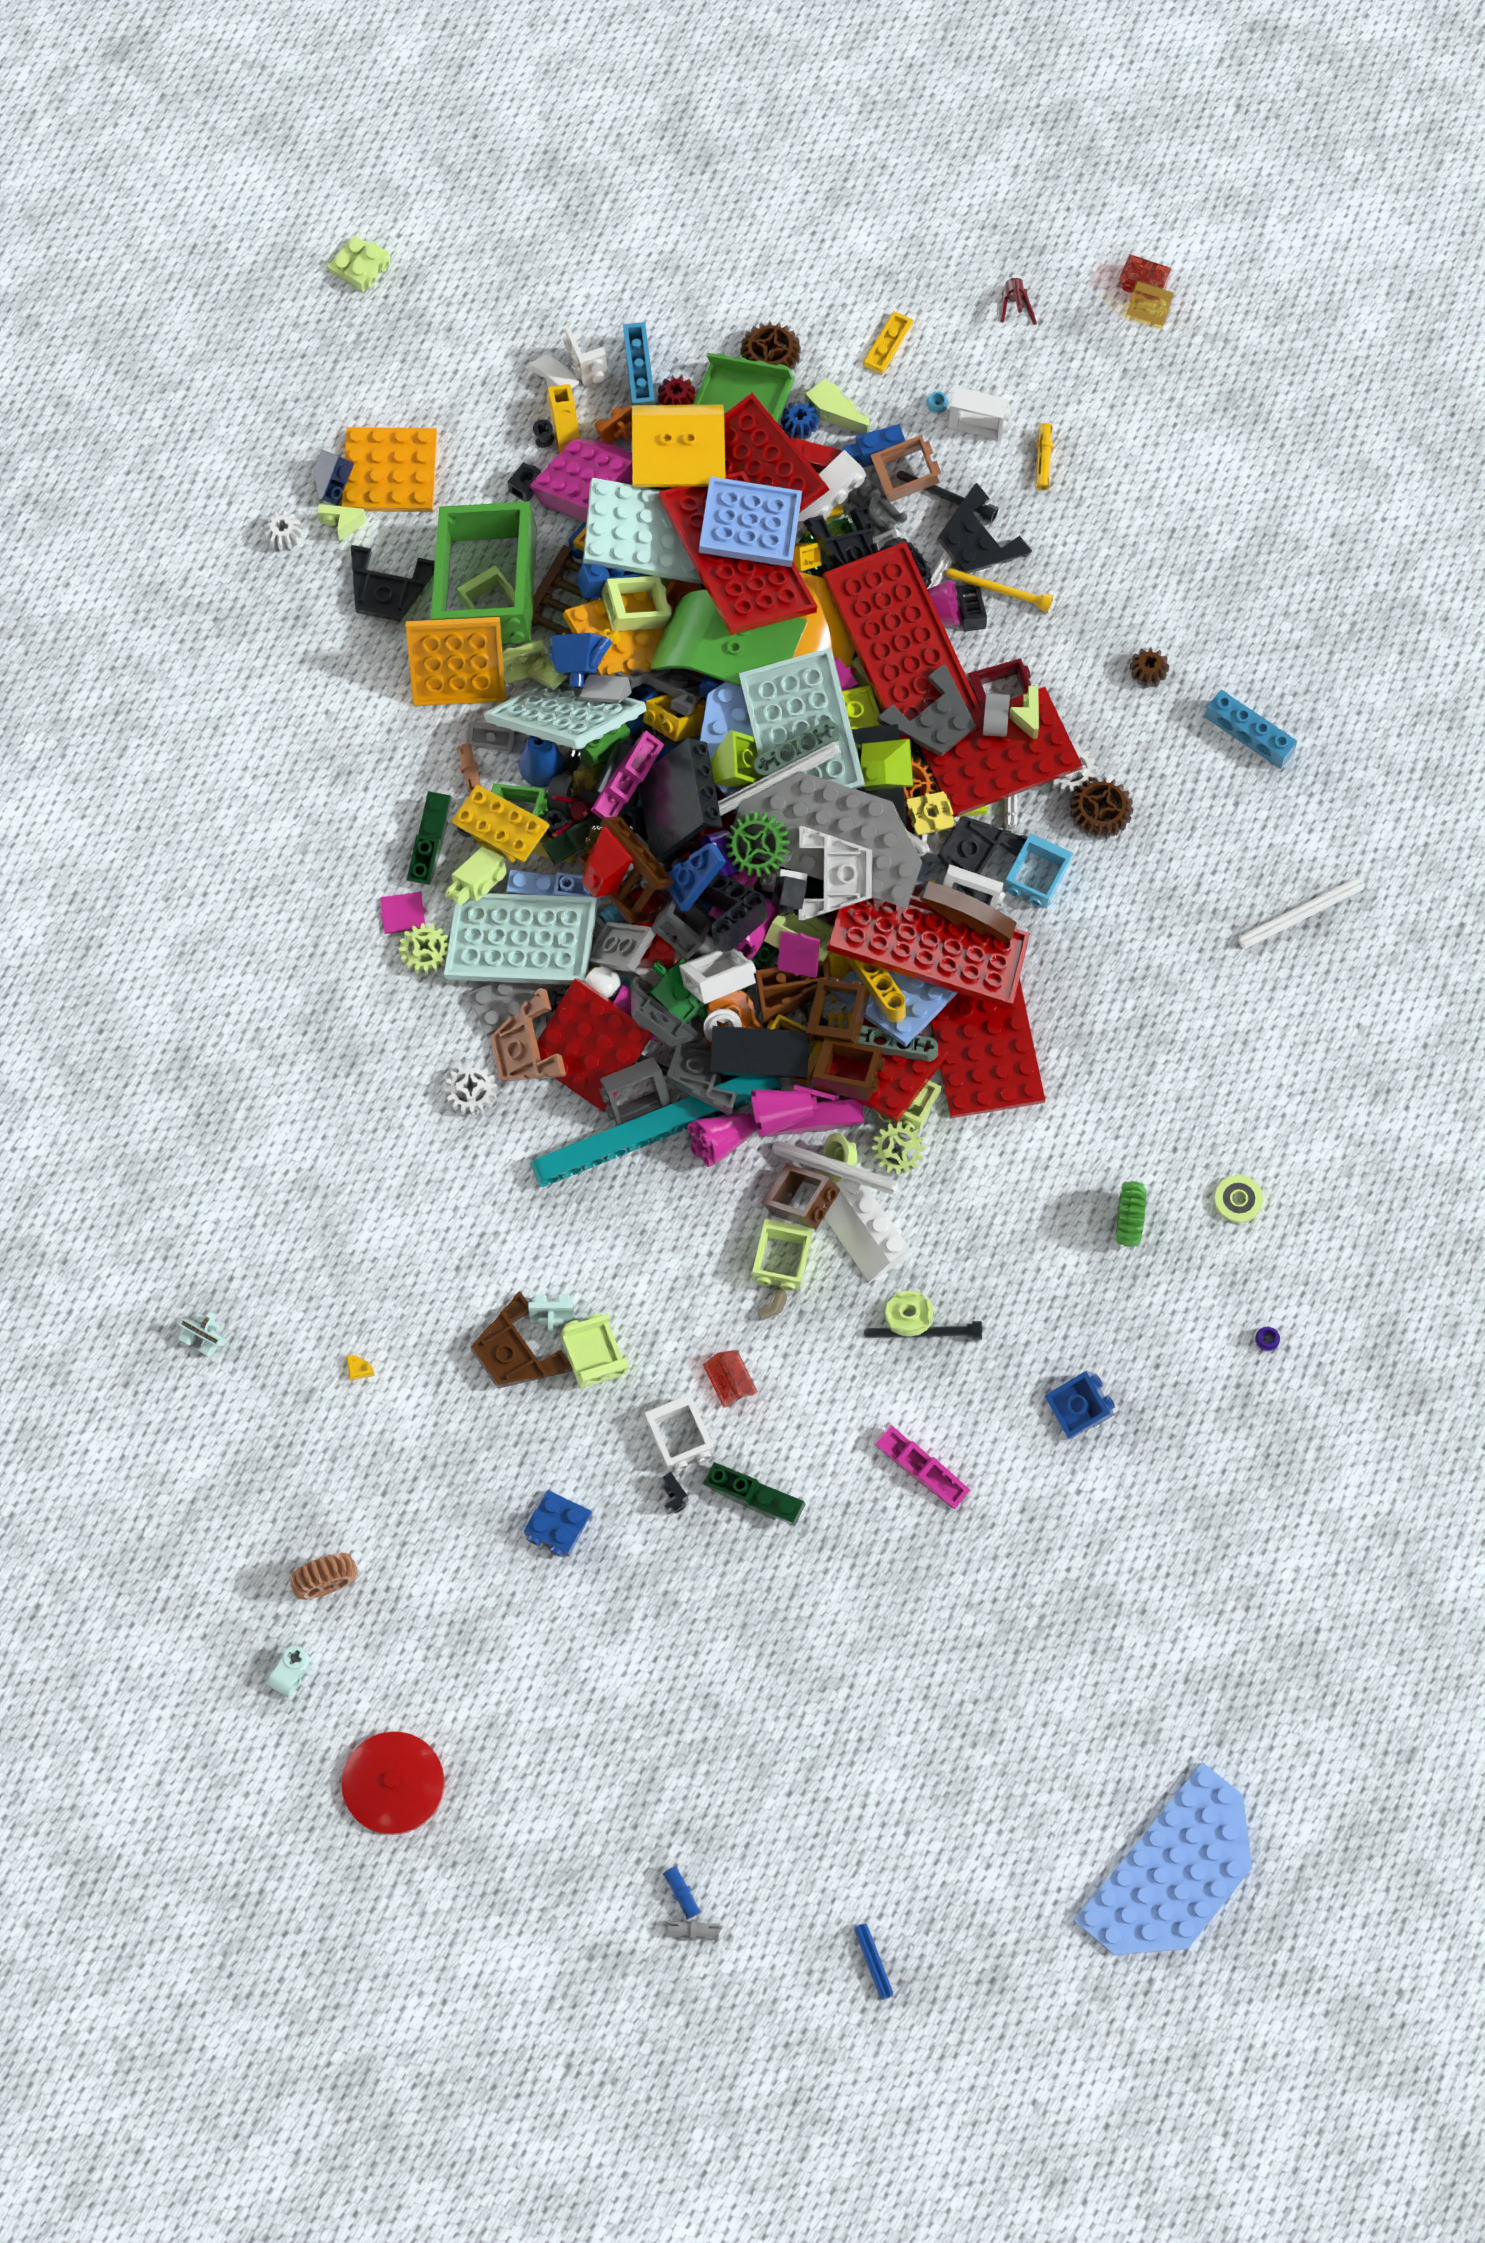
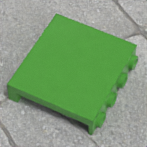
(733, 379)

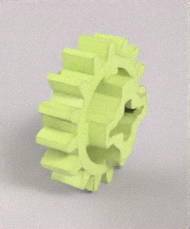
(424, 958)
(894, 1136)

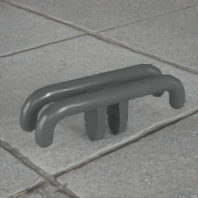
(869, 495)

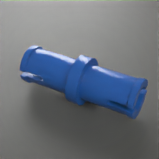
(681, 1892)

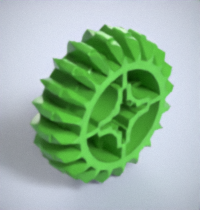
(763, 834)
(1131, 1213)

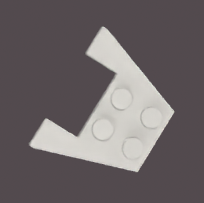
(845, 873)

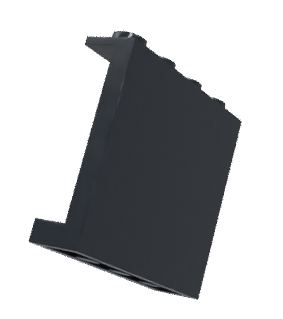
(679, 799)

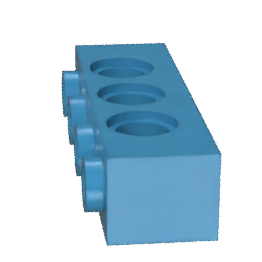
(638, 364)
(1250, 729)

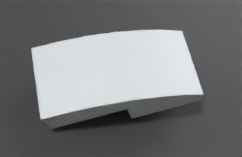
(553, 371)

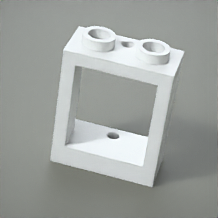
(979, 413)
(975, 881)
(717, 974)
(672, 1410)

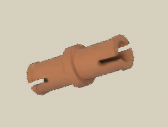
(468, 766)

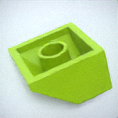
(734, 761)
(886, 765)

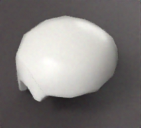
(604, 981)

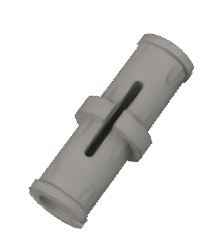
(693, 1930)

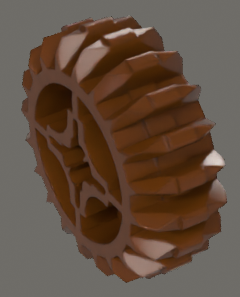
(762, 340)
(1117, 817)

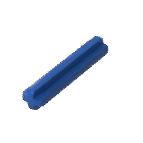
(873, 1961)

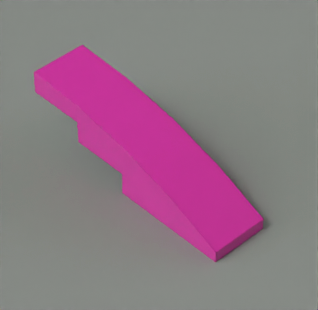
(627, 776)
(829, 1116)
(922, 1467)

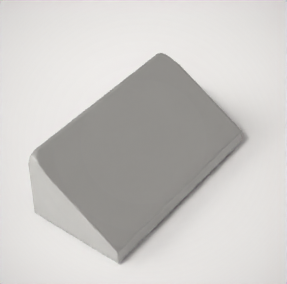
(605, 689)
(490, 736)

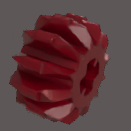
(682, 388)

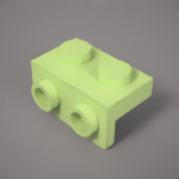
(520, 660)
(545, 673)

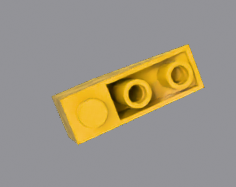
(563, 415)

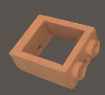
(897, 452)

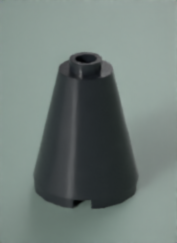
(616, 757)

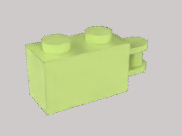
(476, 876)

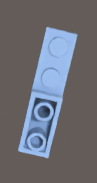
(543, 884)

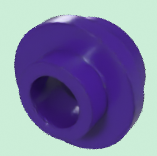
(1267, 1331)

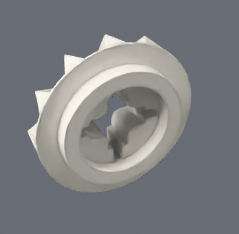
(722, 1016)

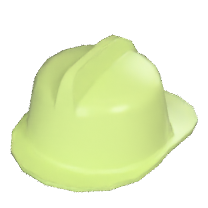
(839, 1149)

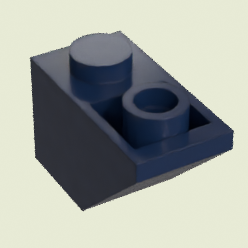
(331, 476)

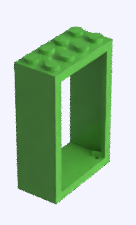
(488, 523)

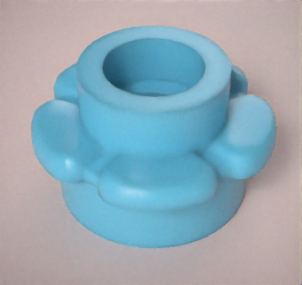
(937, 397)

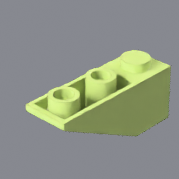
(835, 408)

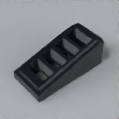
(973, 620)

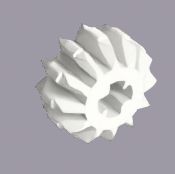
(280, 538)

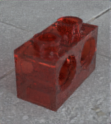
(1145, 271)

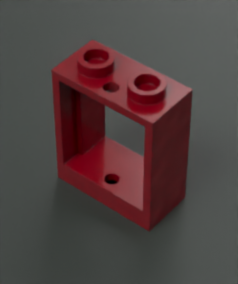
(998, 672)

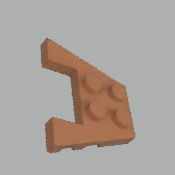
(517, 1047)

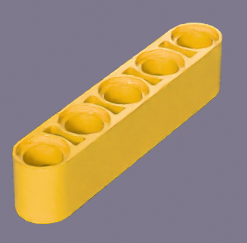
(883, 998)

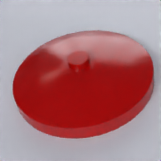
(393, 1783)

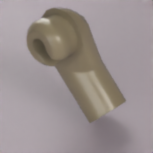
(776, 1304)

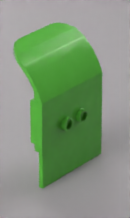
(702, 643)

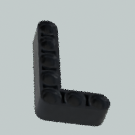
(743, 909)

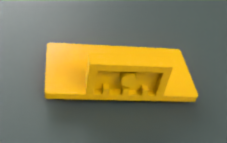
(500, 825)

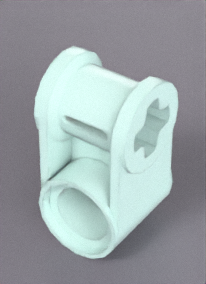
(287, 1674)

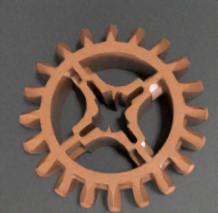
(323, 1576)

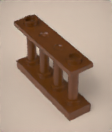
(554, 579)
(643, 863)

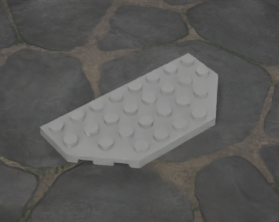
(842, 814)

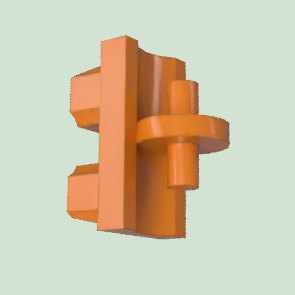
(617, 426)

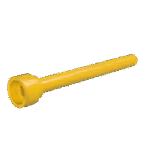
(1042, 601)

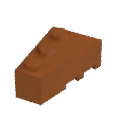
(784, 991)

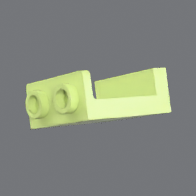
(593, 1351)

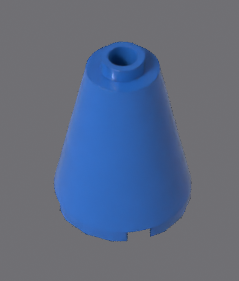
(540, 762)

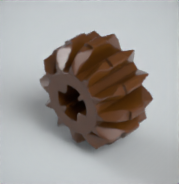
(1149, 674)

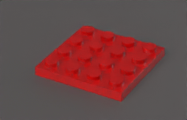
(593, 1040)
(899, 1081)

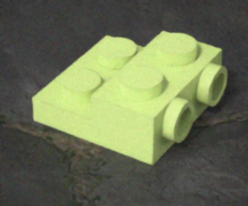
(360, 263)
(920, 1108)

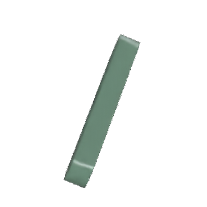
(796, 745)
(891, 1048)

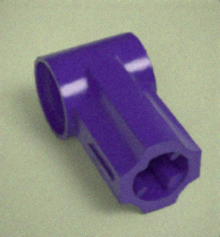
(719, 838)

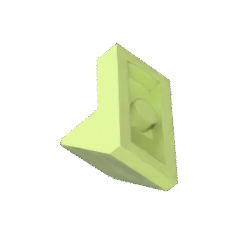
(347, 518)
(1027, 716)

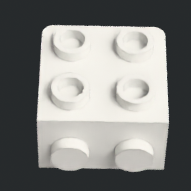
(588, 367)

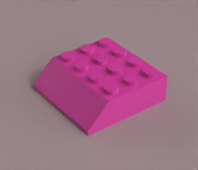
(567, 479)

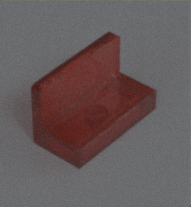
(729, 1377)

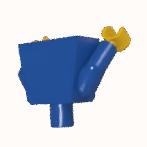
(580, 654)

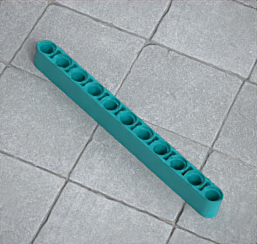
(641, 1131)

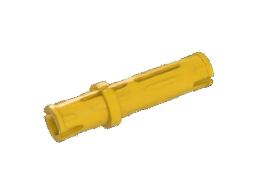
(1044, 447)

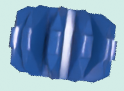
(794, 426)

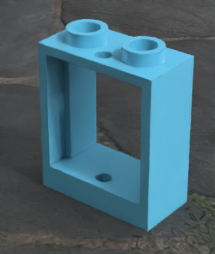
(1046, 851)

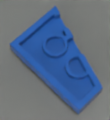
(695, 875)

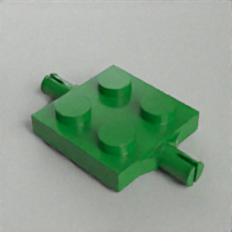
(673, 995)

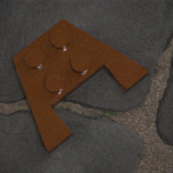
(507, 1355)

